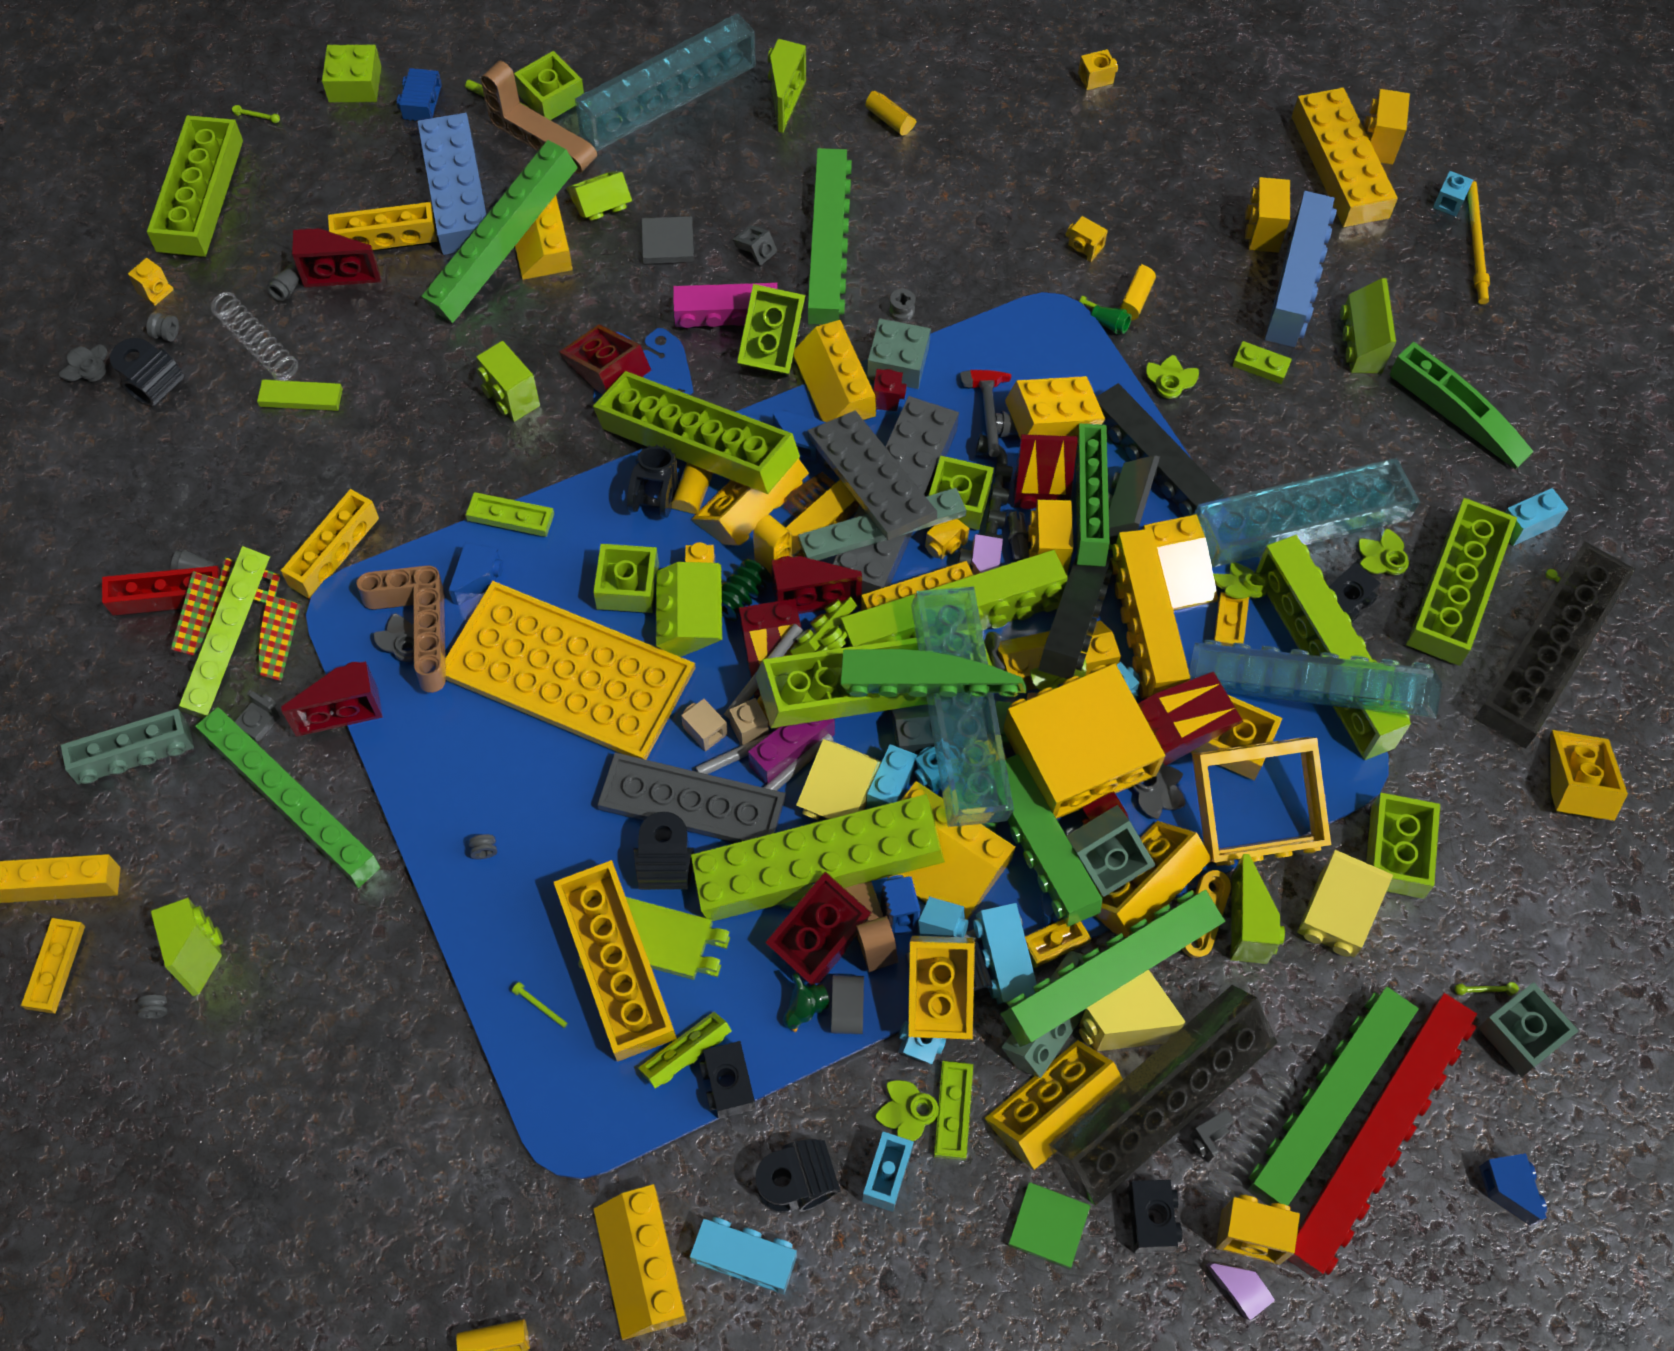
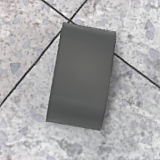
(847, 1004)

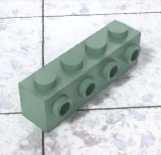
(127, 746)
(1040, 1053)

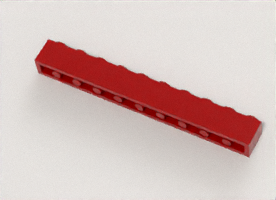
(1380, 1135)

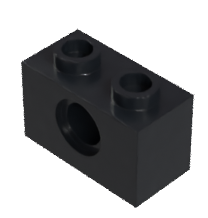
(1359, 586)
(728, 1060)
(1147, 1235)

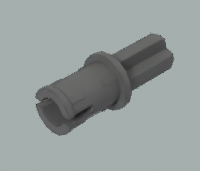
(1018, 536)

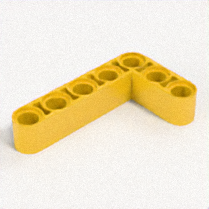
(776, 541)

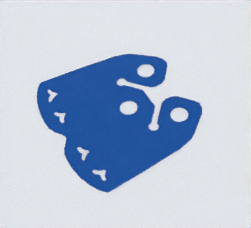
(668, 371)

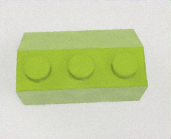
(1368, 328)
(688, 607)
(187, 943)

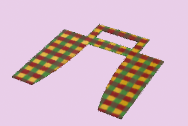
(276, 627)

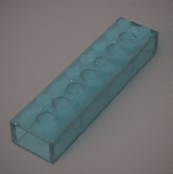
(666, 82)
(1311, 508)
(1320, 678)
(963, 725)

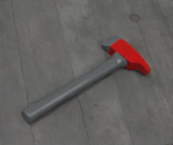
(986, 381)

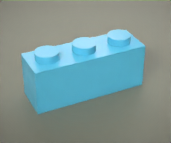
(1005, 952)
(744, 1255)

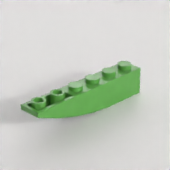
(1459, 403)
(922, 673)

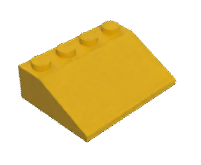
(971, 856)

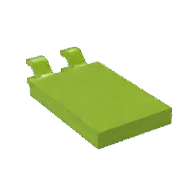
(677, 939)

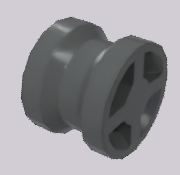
(897, 309)
(162, 326)

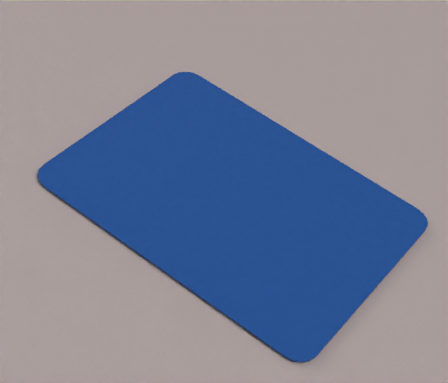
(475, 767)

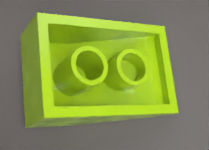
(786, 78)
(1254, 916)

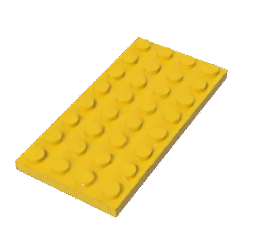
(568, 671)

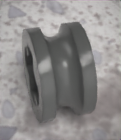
(482, 846)
(152, 1006)

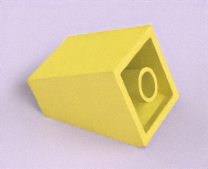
(837, 782)
(1344, 904)
(1131, 1017)

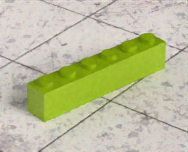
(223, 633)

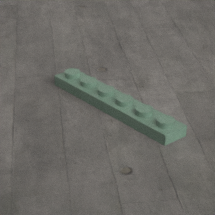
(863, 531)

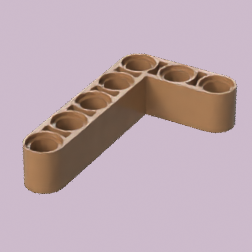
(526, 124)
(424, 590)
(875, 934)

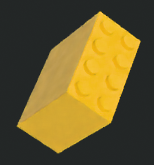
(1083, 739)

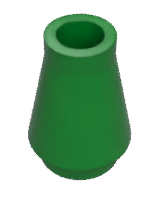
(1112, 318)

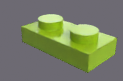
(1262, 362)

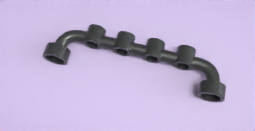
(998, 495)

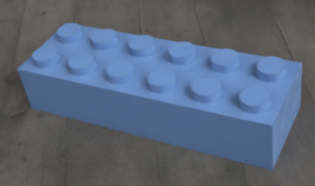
(452, 179)
(1301, 269)

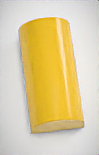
(890, 113)
(1138, 291)
(691, 489)
(1055, 941)
(499, 1337)

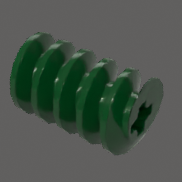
(742, 585)

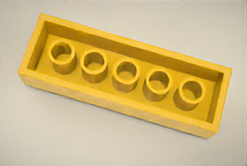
(1344, 157)
(1148, 613)
(614, 961)

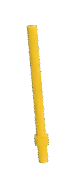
(1481, 278)

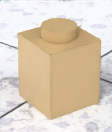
(748, 721)
(704, 724)

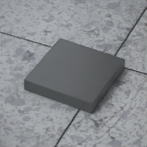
(667, 240)

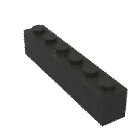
(1143, 437)
(1075, 619)

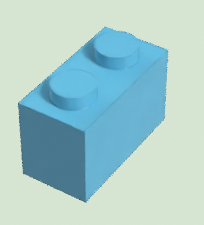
(1536, 515)
(892, 777)
(887, 1171)

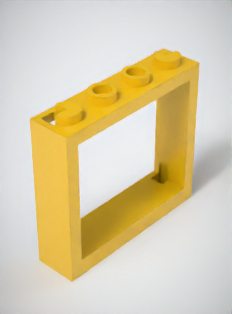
(1314, 792)

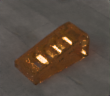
(792, 500)

